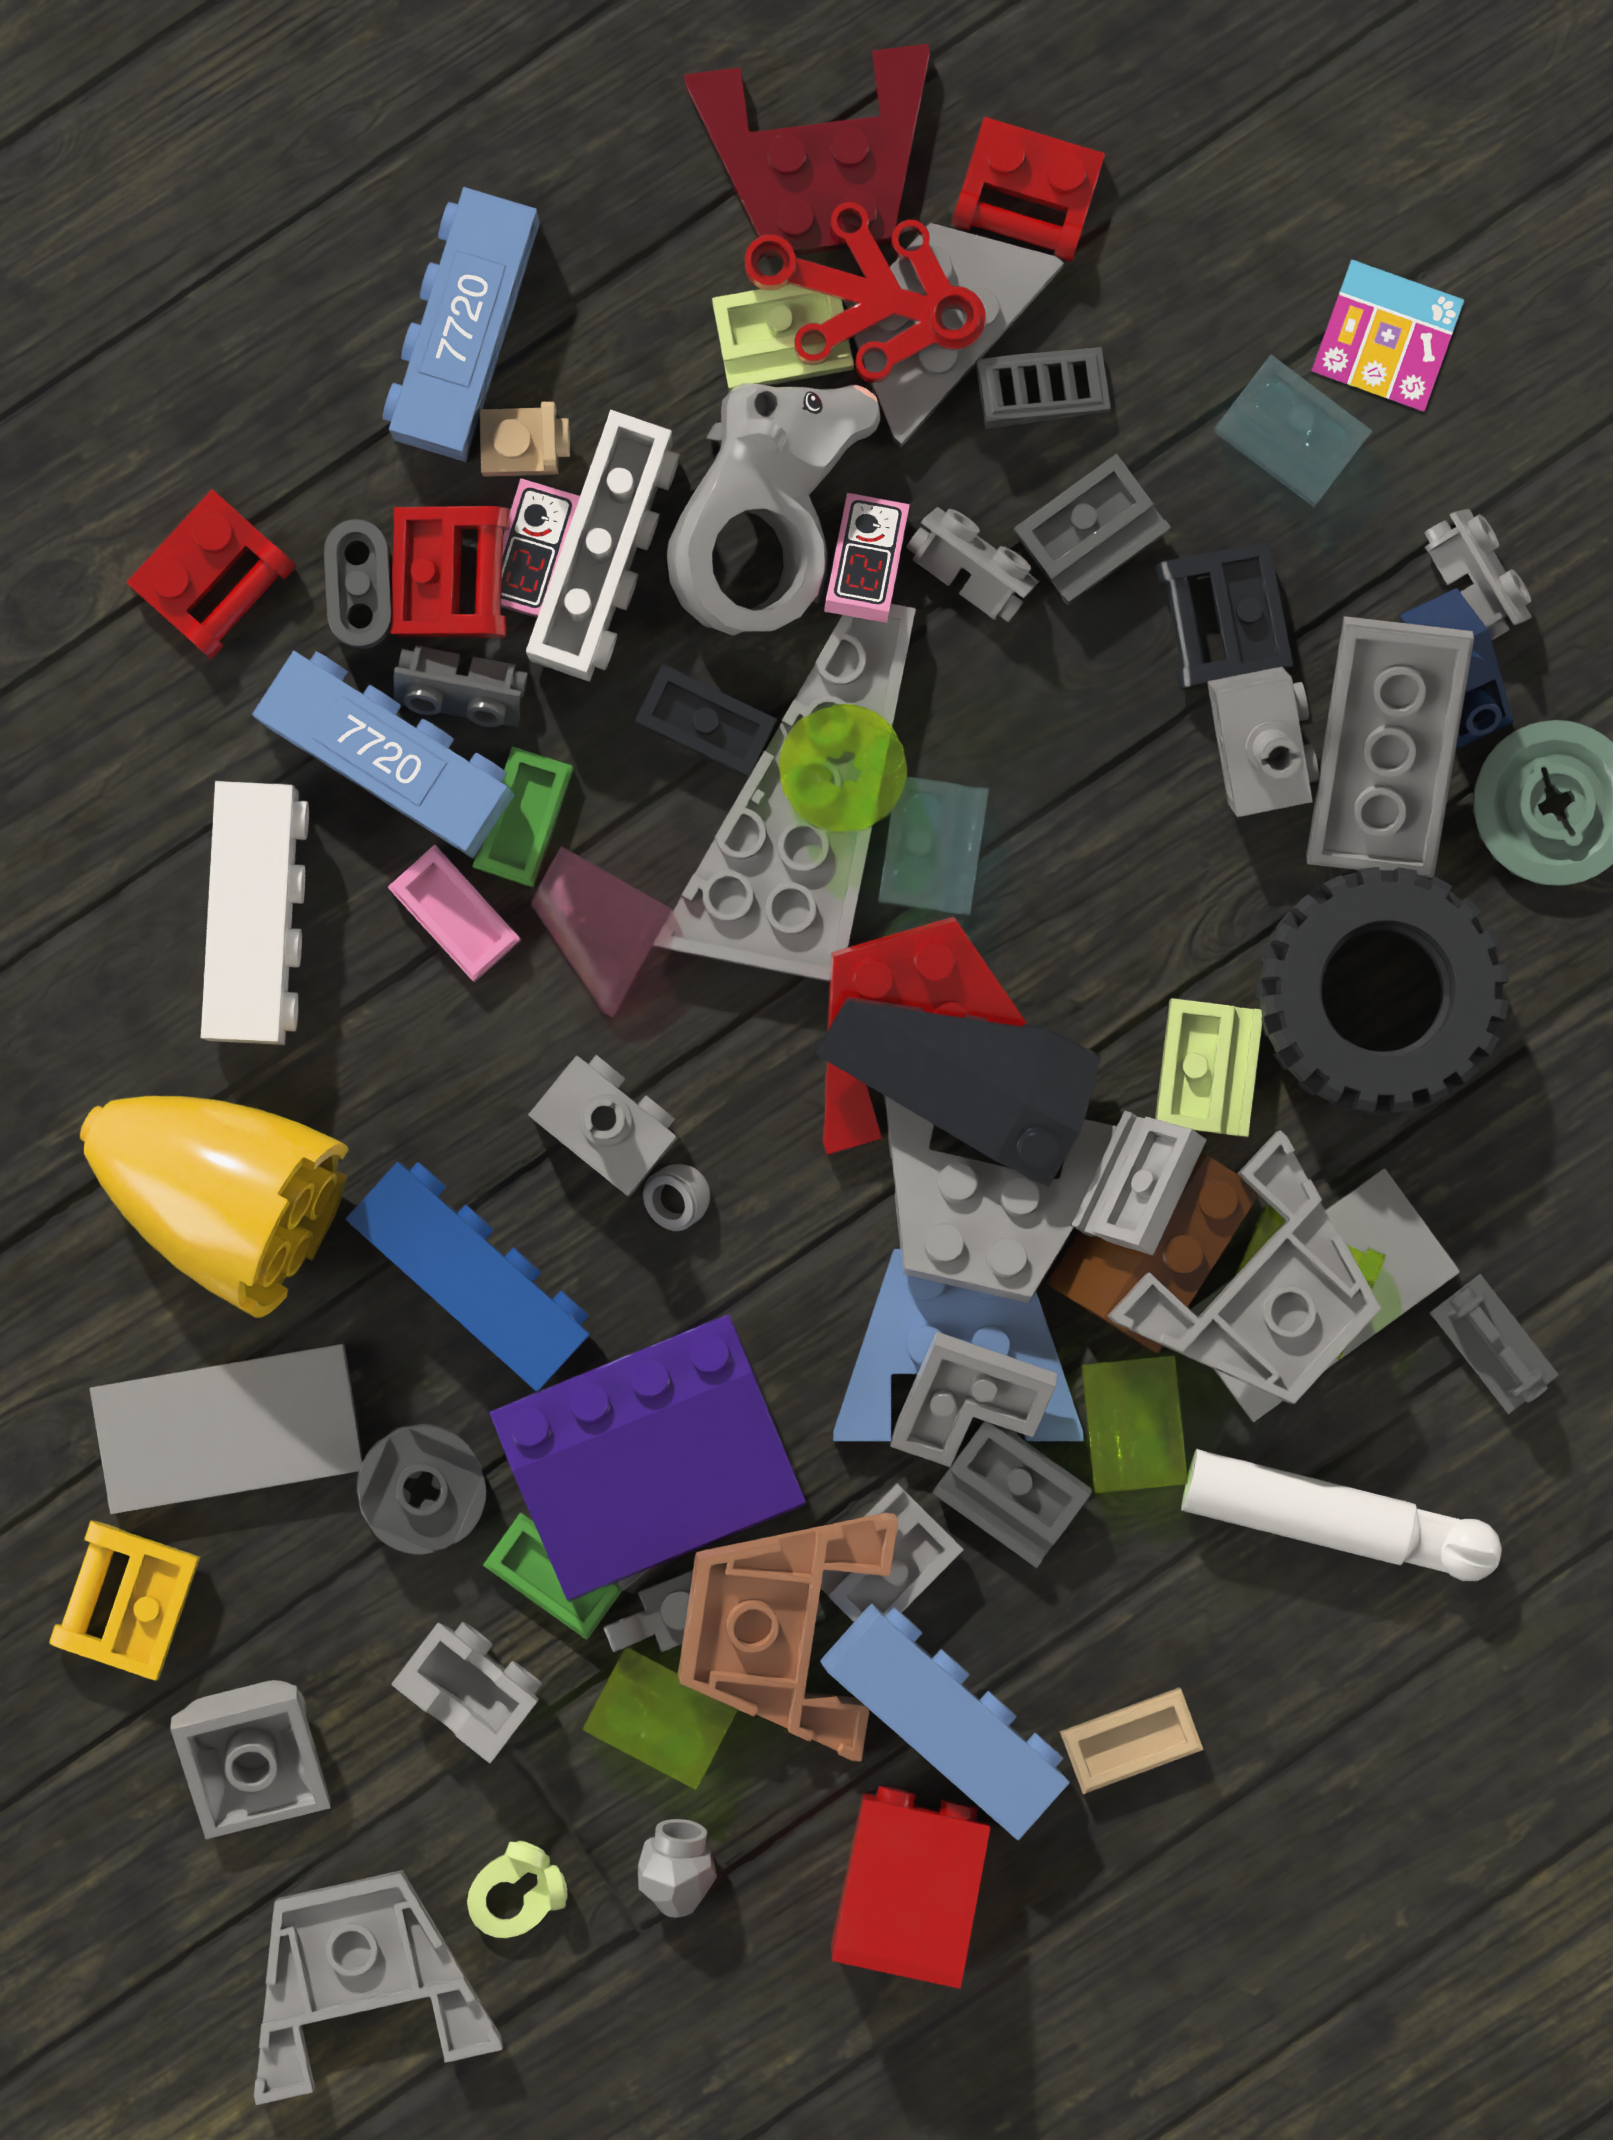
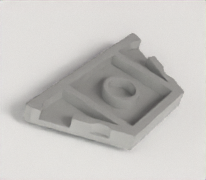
(1005, 282)

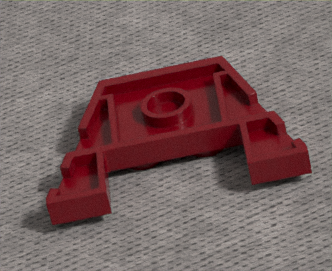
(802, 173)

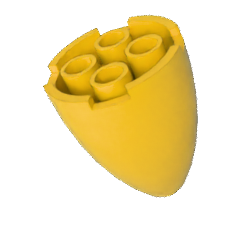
(219, 1189)

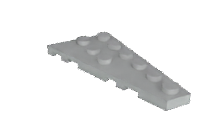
(770, 882)

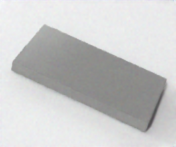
(1389, 746)
(1414, 1266)
(227, 1428)

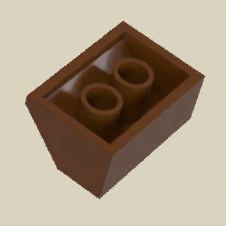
(1199, 1229)

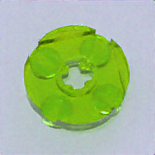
(829, 734)

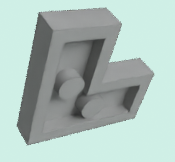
(966, 1383)

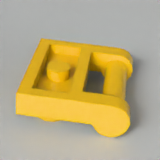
(143, 1610)

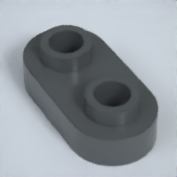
(358, 586)

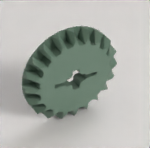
(1512, 787)

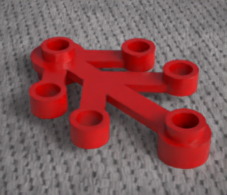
(876, 295)

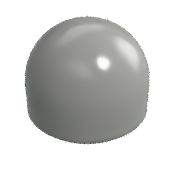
(693, 1189)

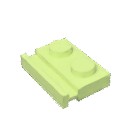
(760, 333)
(1209, 1067)

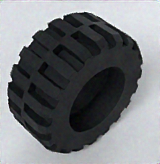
(1467, 972)

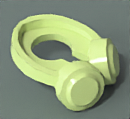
(545, 1896)

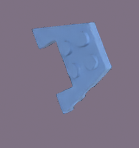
(902, 1330)

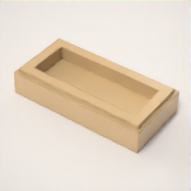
(1131, 1740)

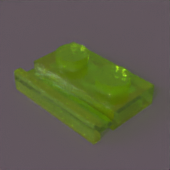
(1134, 1424)
(659, 1718)

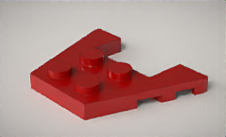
(918, 968)

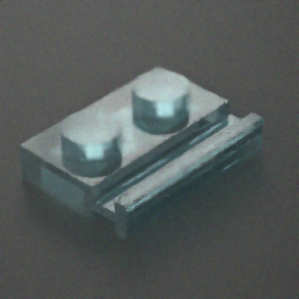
(1292, 430)
(934, 846)

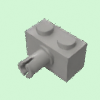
(1262, 741)
(604, 1124)

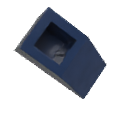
(1485, 697)

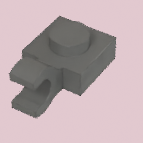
(662, 1615)

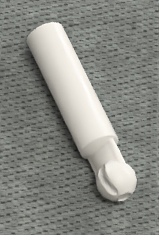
(1338, 1517)

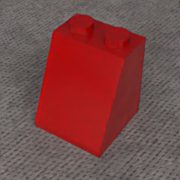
(911, 1887)

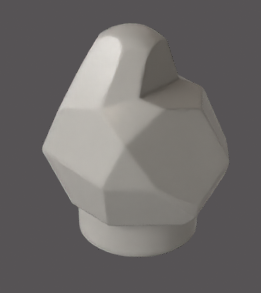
(676, 1867)

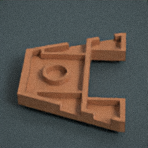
(757, 1619)

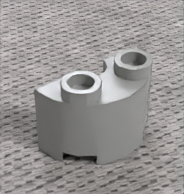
(468, 1688)

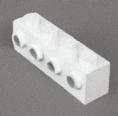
(600, 546)
(252, 913)

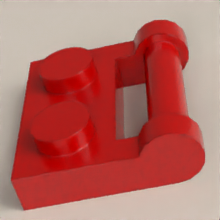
(1033, 170)
(197, 559)
(429, 571)

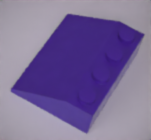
(648, 1458)

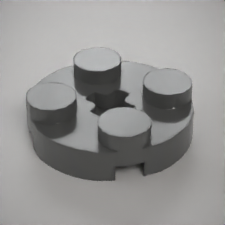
(435, 1523)

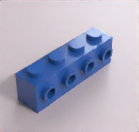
(469, 1275)

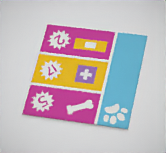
(1387, 335)

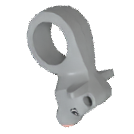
(769, 462)

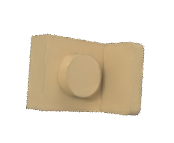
(523, 441)

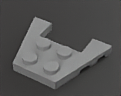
(981, 1220)
(1284, 1309)
(353, 1953)

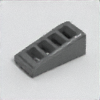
(997, 415)

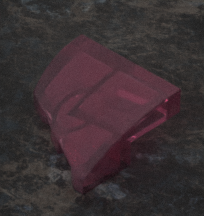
(599, 925)

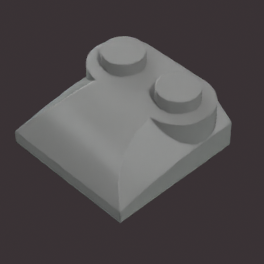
(249, 1757)

